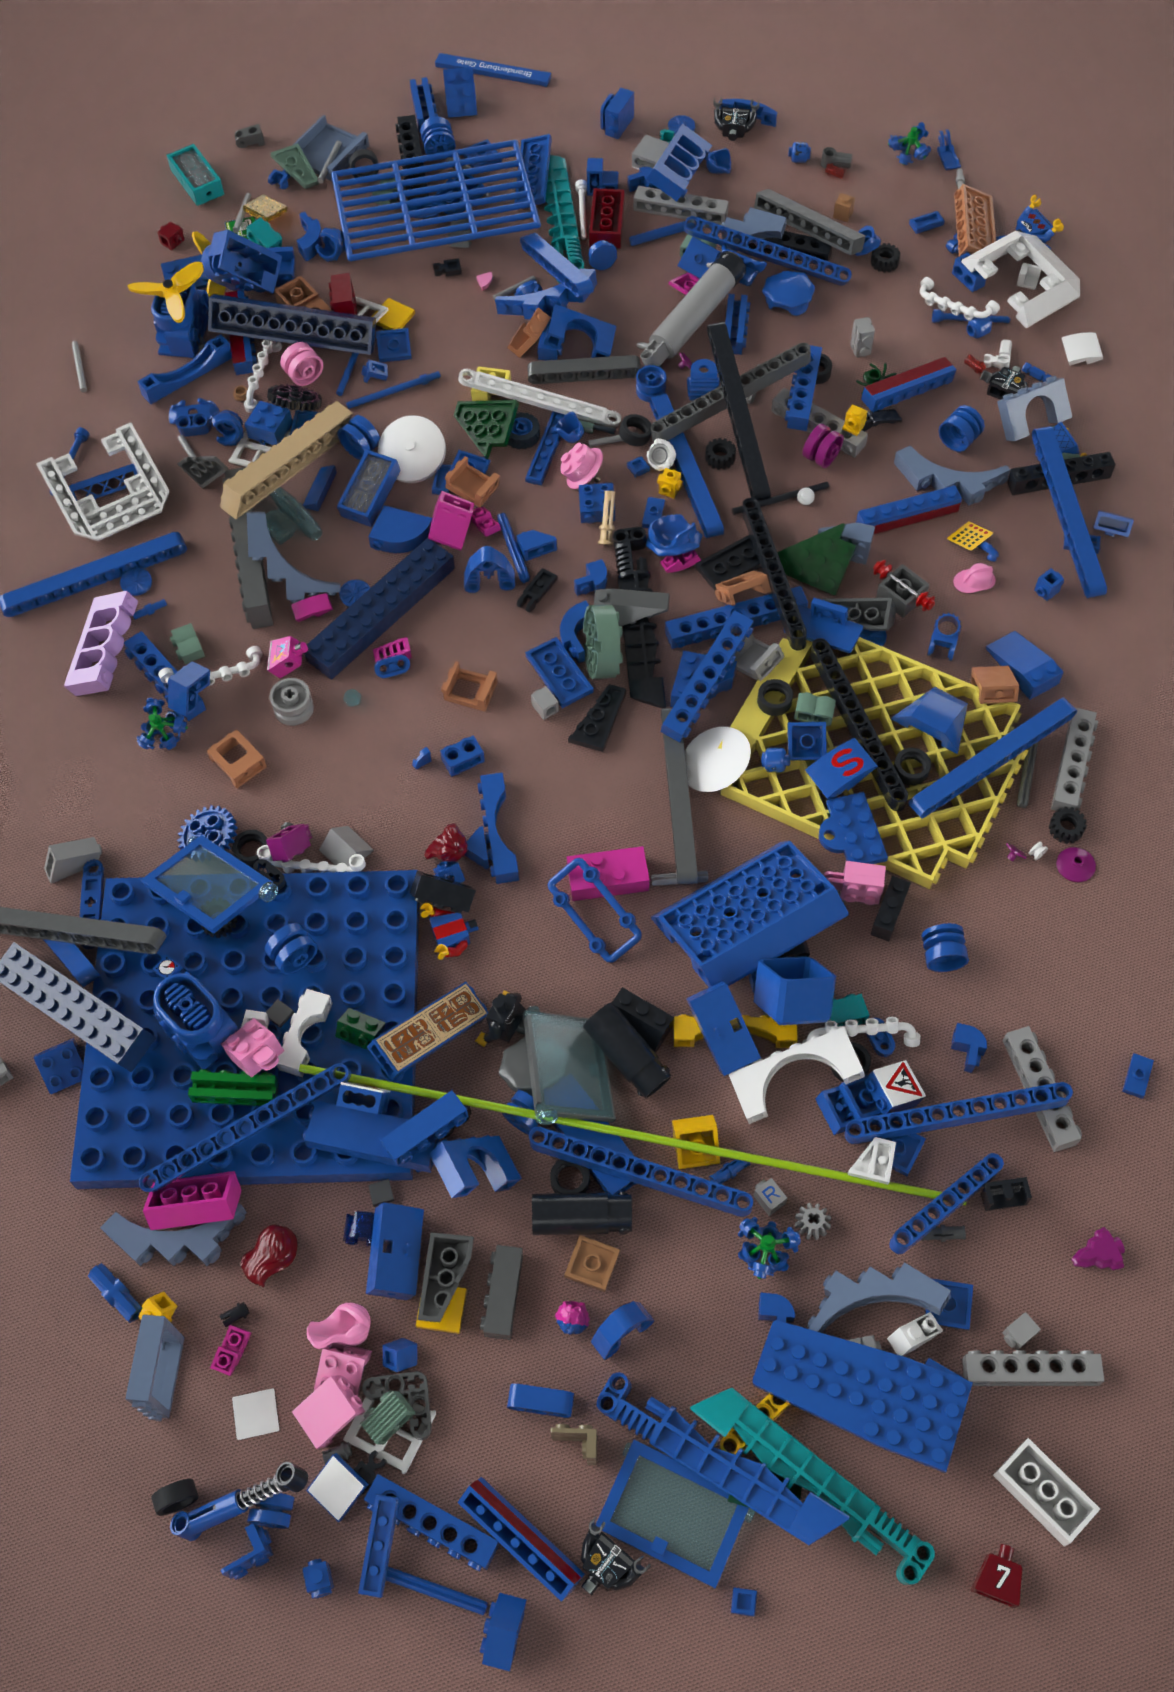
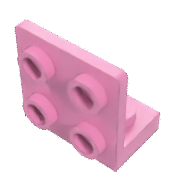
(343, 1361)

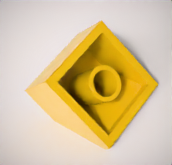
(697, 1130)

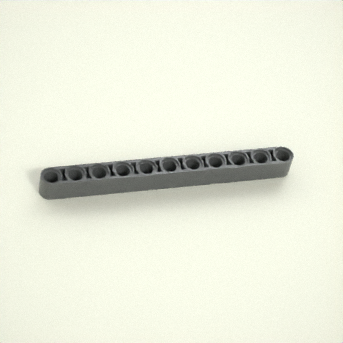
(714, 401)
(680, 808)
(81, 930)

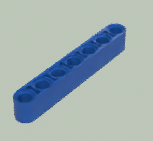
(941, 1210)

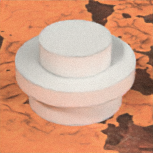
(805, 496)

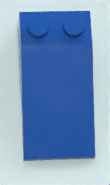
(1029, 665)

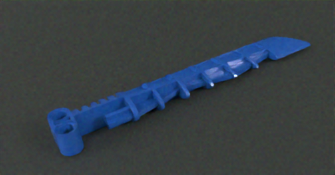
(735, 1475)

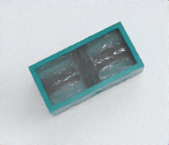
(195, 174)

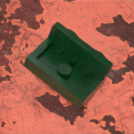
(358, 1028)

